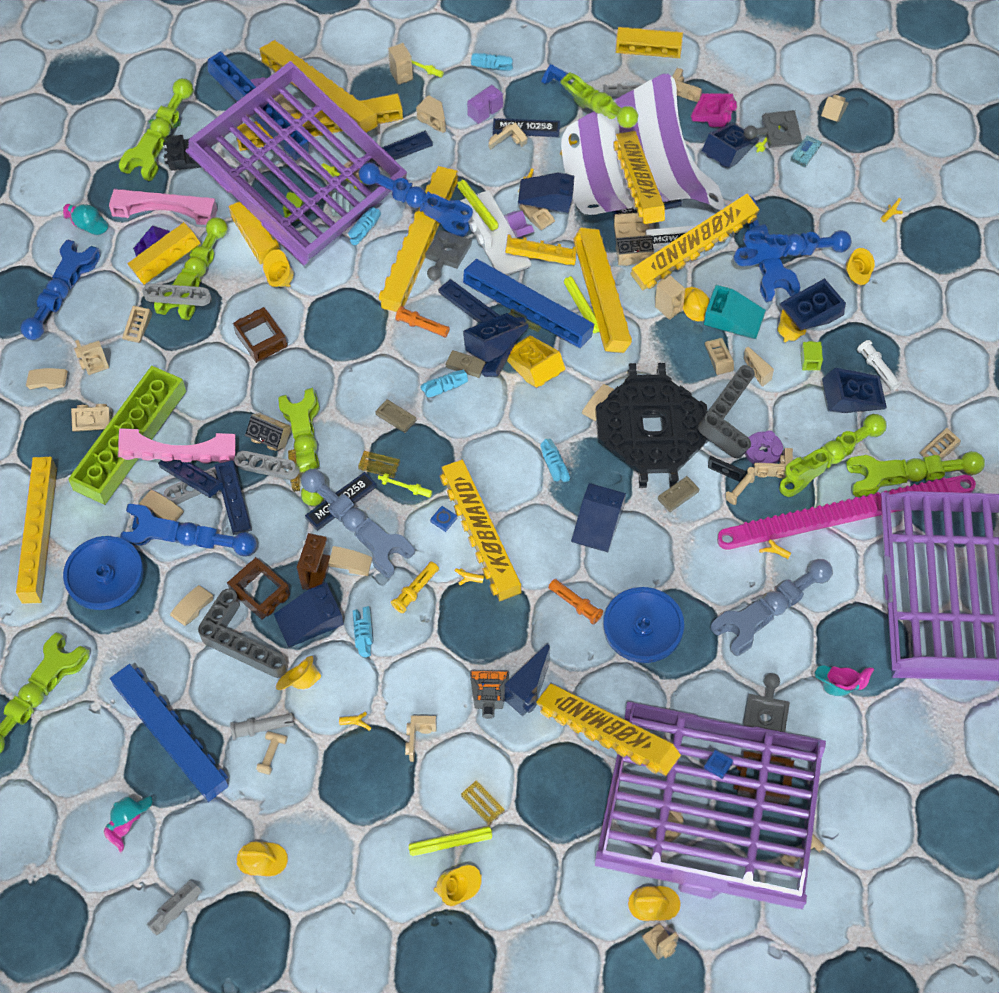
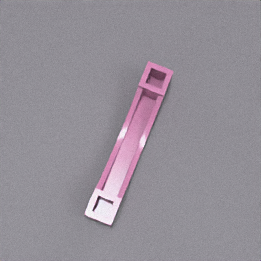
(125, 203)
(134, 445)

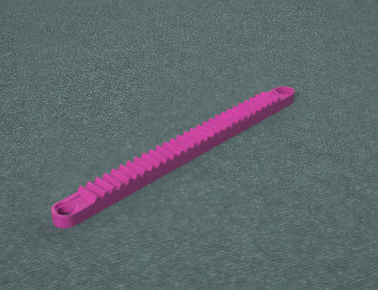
(829, 515)

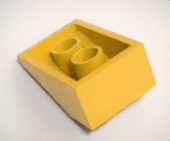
(536, 361)

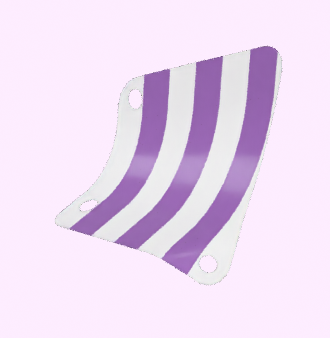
(596, 164)

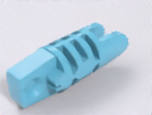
(492, 61)
(363, 225)
(442, 384)
(554, 461)
(363, 631)

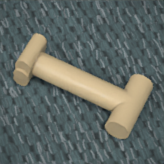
(732, 496)
(275, 740)
(790, 860)

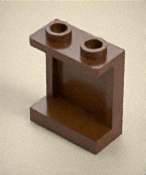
(312, 563)

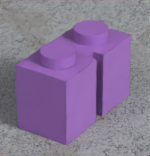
(479, 104)

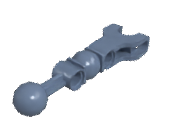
(355, 520)
(775, 603)

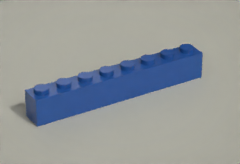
(238, 86)
(548, 313)
(169, 732)

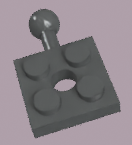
(775, 136)
(452, 258)
(760, 705)

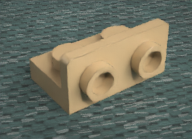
(629, 225)
(91, 357)
(90, 418)

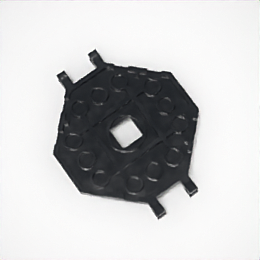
(643, 396)

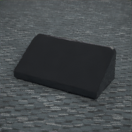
(726, 469)

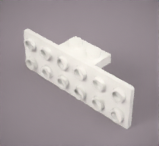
(495, 241)

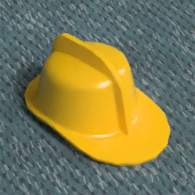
(860, 266)
(277, 269)
(695, 303)
(788, 328)
(300, 676)
(262, 859)
(458, 885)
(654, 903)

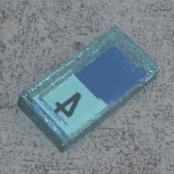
(806, 151)

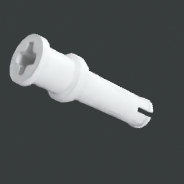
(874, 358)

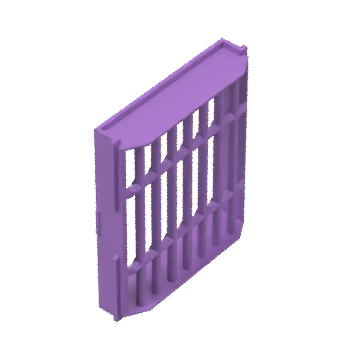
(270, 218)
(939, 666)
(752, 738)

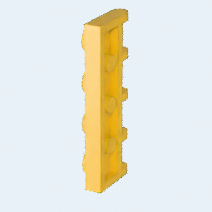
(540, 250)

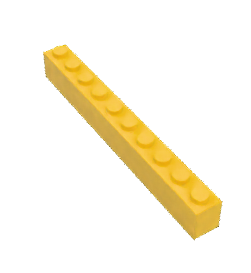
(277, 56)
(386, 108)
(419, 238)

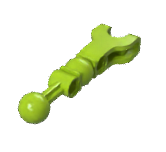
(598, 101)
(152, 141)
(195, 268)
(301, 419)
(833, 452)
(899, 471)
(42, 681)

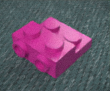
(714, 109)

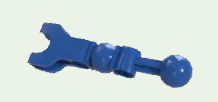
(443, 210)
(778, 245)
(773, 271)
(65, 276)
(186, 533)

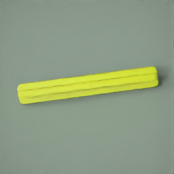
(477, 204)
(580, 301)
(450, 841)

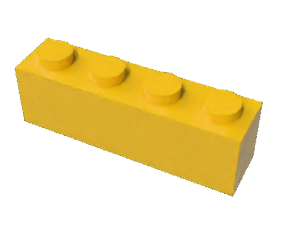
(649, 42)
(255, 235)
(163, 253)

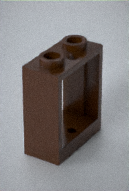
(267, 347)
(246, 576)
(769, 796)

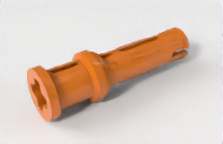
(414, 319)
(582, 606)

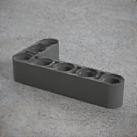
(713, 423)
(237, 641)

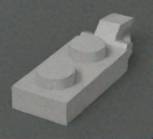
(172, 908)

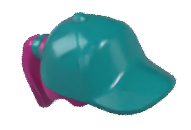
(86, 218)
(842, 680)
(122, 816)

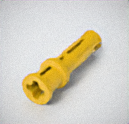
(410, 592)

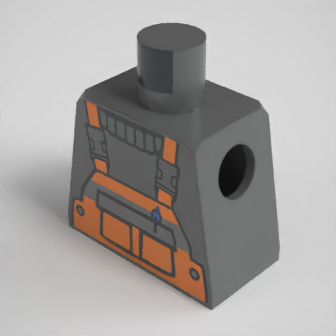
(488, 690)

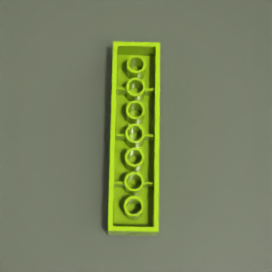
(144, 410)

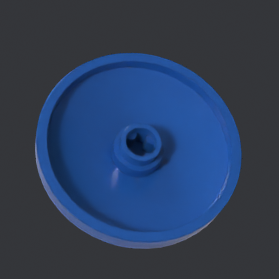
(103, 572)
(643, 625)

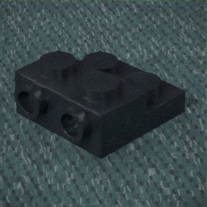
(176, 155)

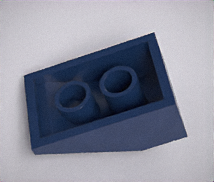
(728, 145)
(547, 191)
(814, 306)
(493, 336)
(853, 391)
(598, 517)
(309, 615)
(525, 686)

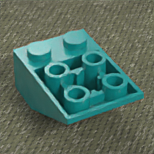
(734, 313)

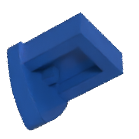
(553, 73)

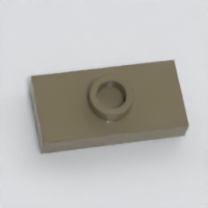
(470, 364)
(396, 416)
(678, 494)

